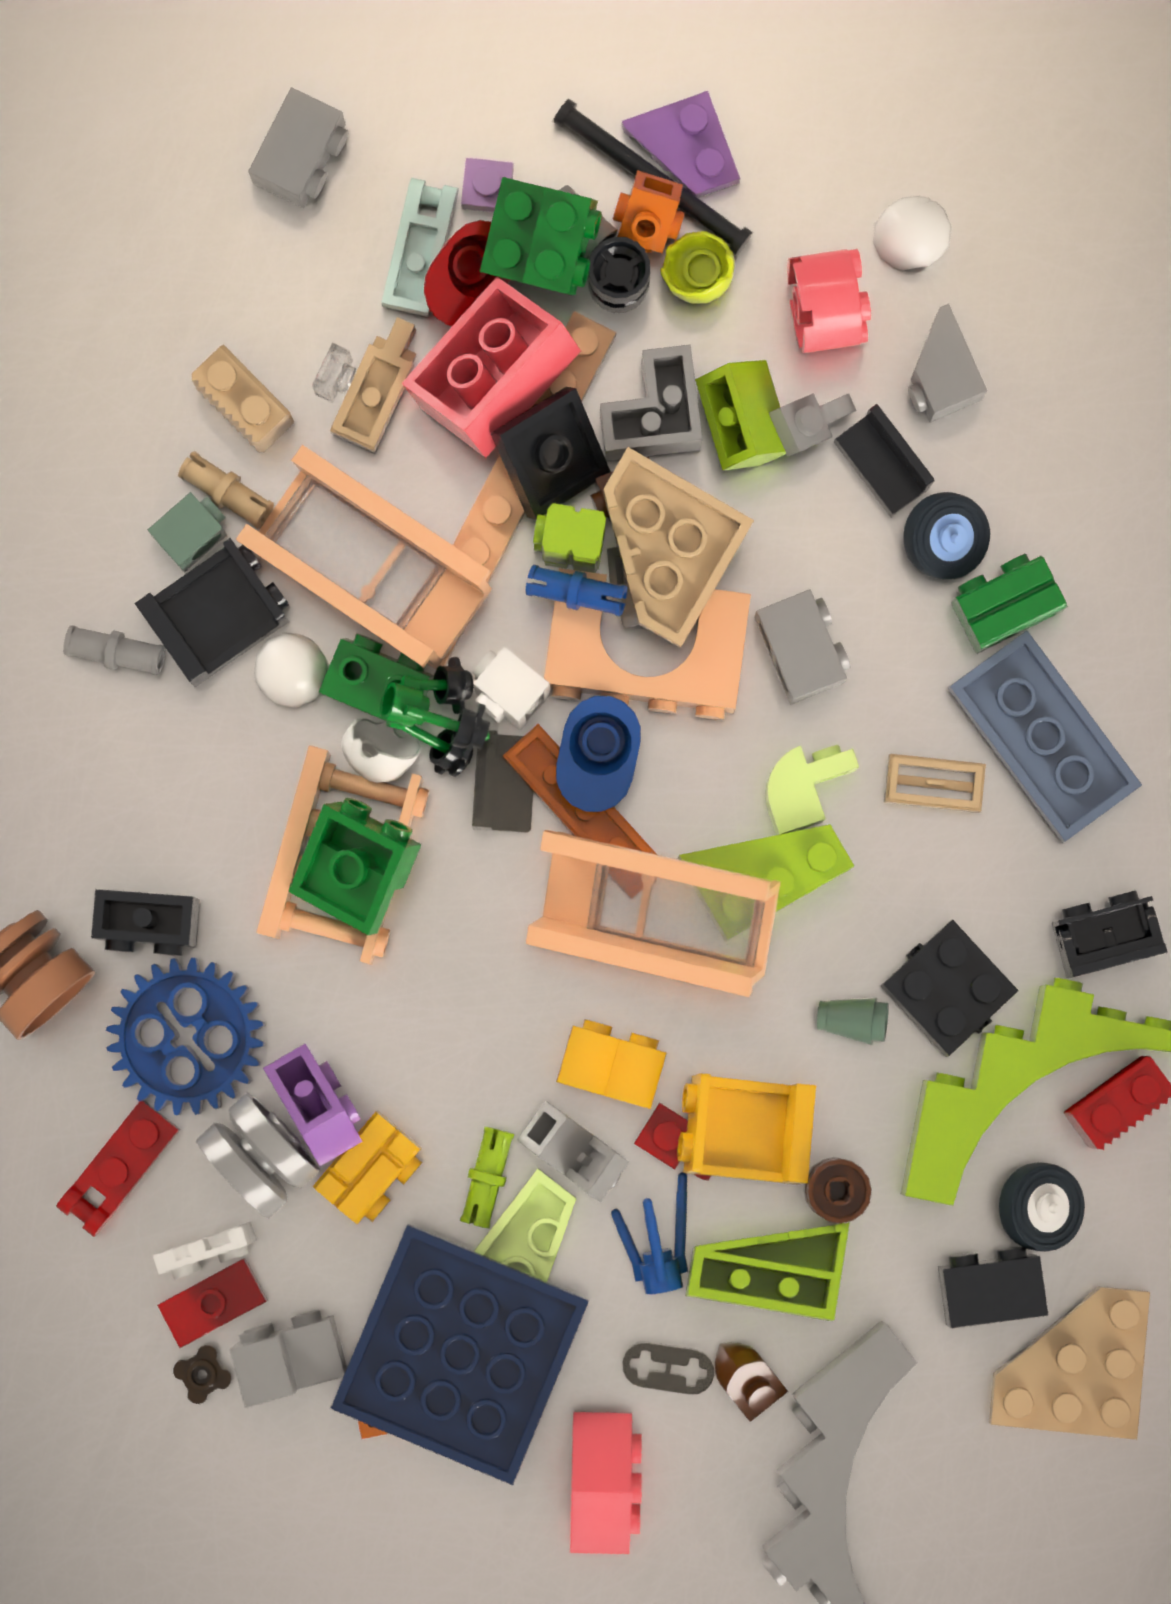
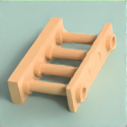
(322, 775)

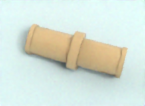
(225, 489)

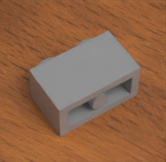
(299, 148)
(802, 646)

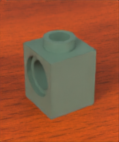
(189, 530)

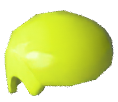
(698, 267)

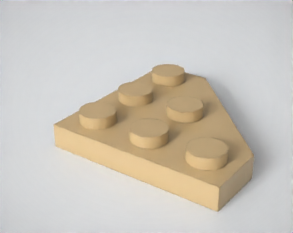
(669, 542)
(1080, 1370)

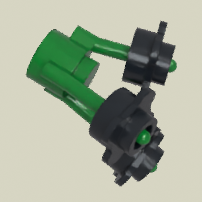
(405, 706)

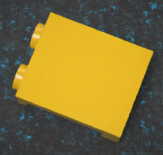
(747, 1129)

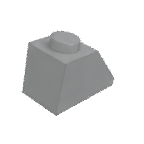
(945, 371)

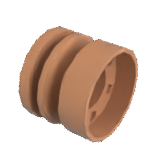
(34, 979)

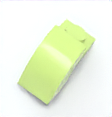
(791, 788)

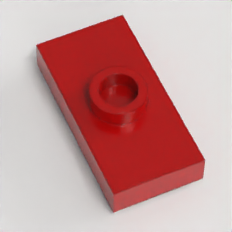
(212, 1302)

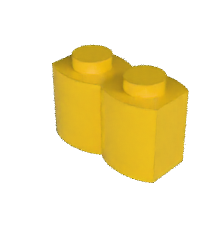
(612, 1065)

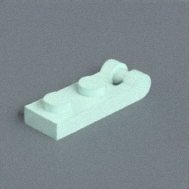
(417, 246)

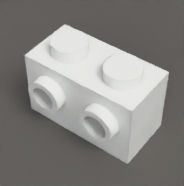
(509, 688)

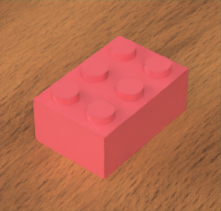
(491, 365)

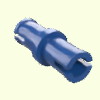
(576, 590)

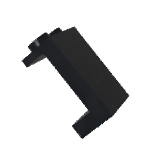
(215, 612)

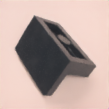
(884, 461)

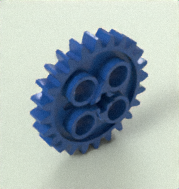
(152, 1065)

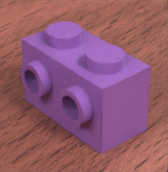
(313, 1105)

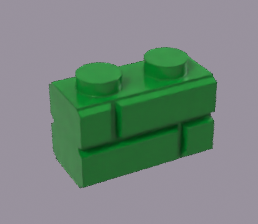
(1008, 602)

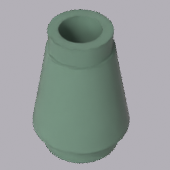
(854, 1018)

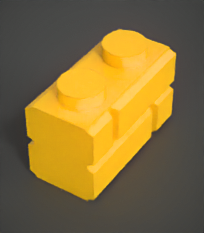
(366, 1171)

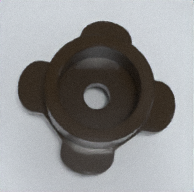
(188, 1372)

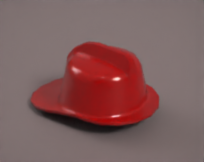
(455, 274)

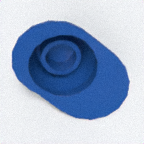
(598, 753)

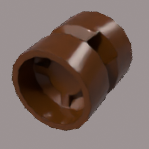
(837, 1190)

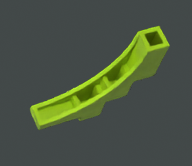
(955, 1117)

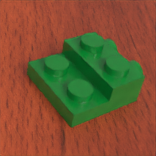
(541, 236)
(354, 864)

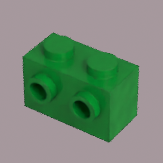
(362, 673)

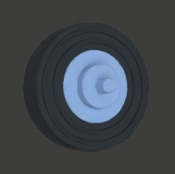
(946, 535)

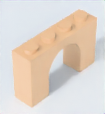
(703, 681)

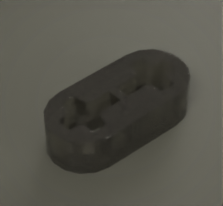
(665, 1379)

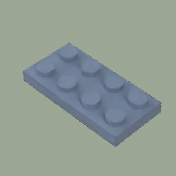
(1044, 736)

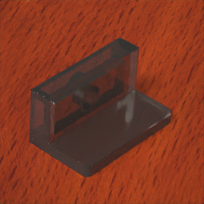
(500, 795)

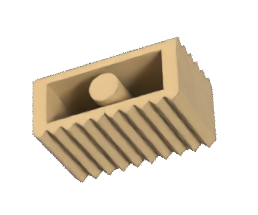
(242, 399)

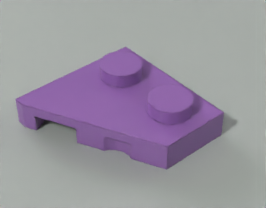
(687, 143)

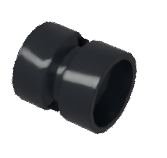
(619, 274)

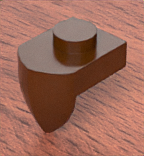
(747, 1378)

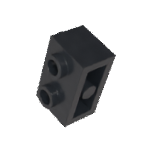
(145, 918)

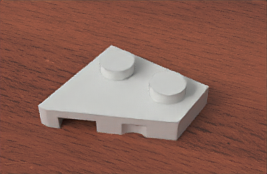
(185, 1258)

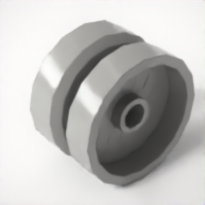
(264, 1149)

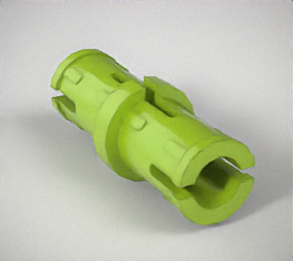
(487, 1177)

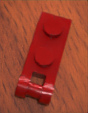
(119, 1166)

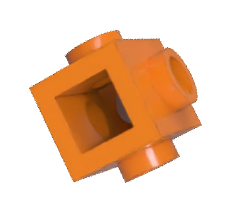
(650, 211)

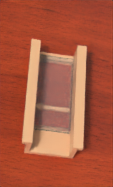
(370, 561)
(655, 914)

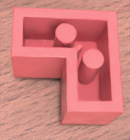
(604, 1483)

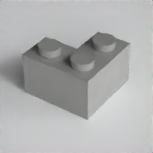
(663, 420)
(285, 1360)

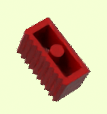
(1119, 1102)

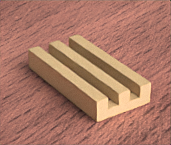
(894, 779)

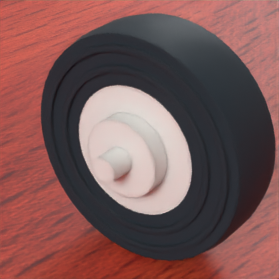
(1041, 1206)

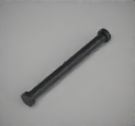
(632, 162)

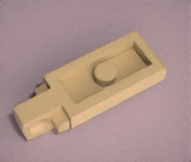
(376, 388)

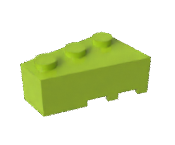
(796, 859)
(774, 1272)

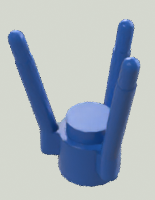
(660, 1269)

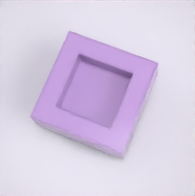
(483, 183)

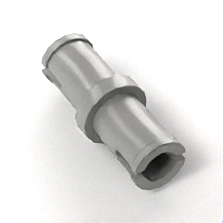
(114, 650)

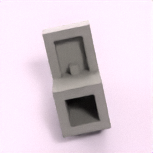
(573, 1151)

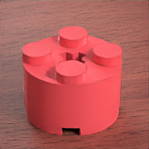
(827, 300)

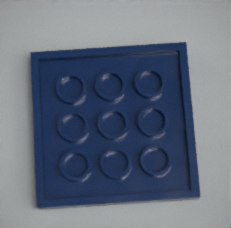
(460, 1354)

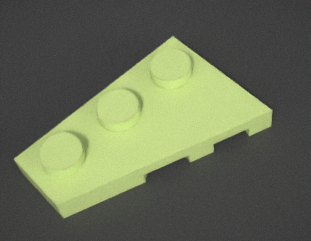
(531, 1227)

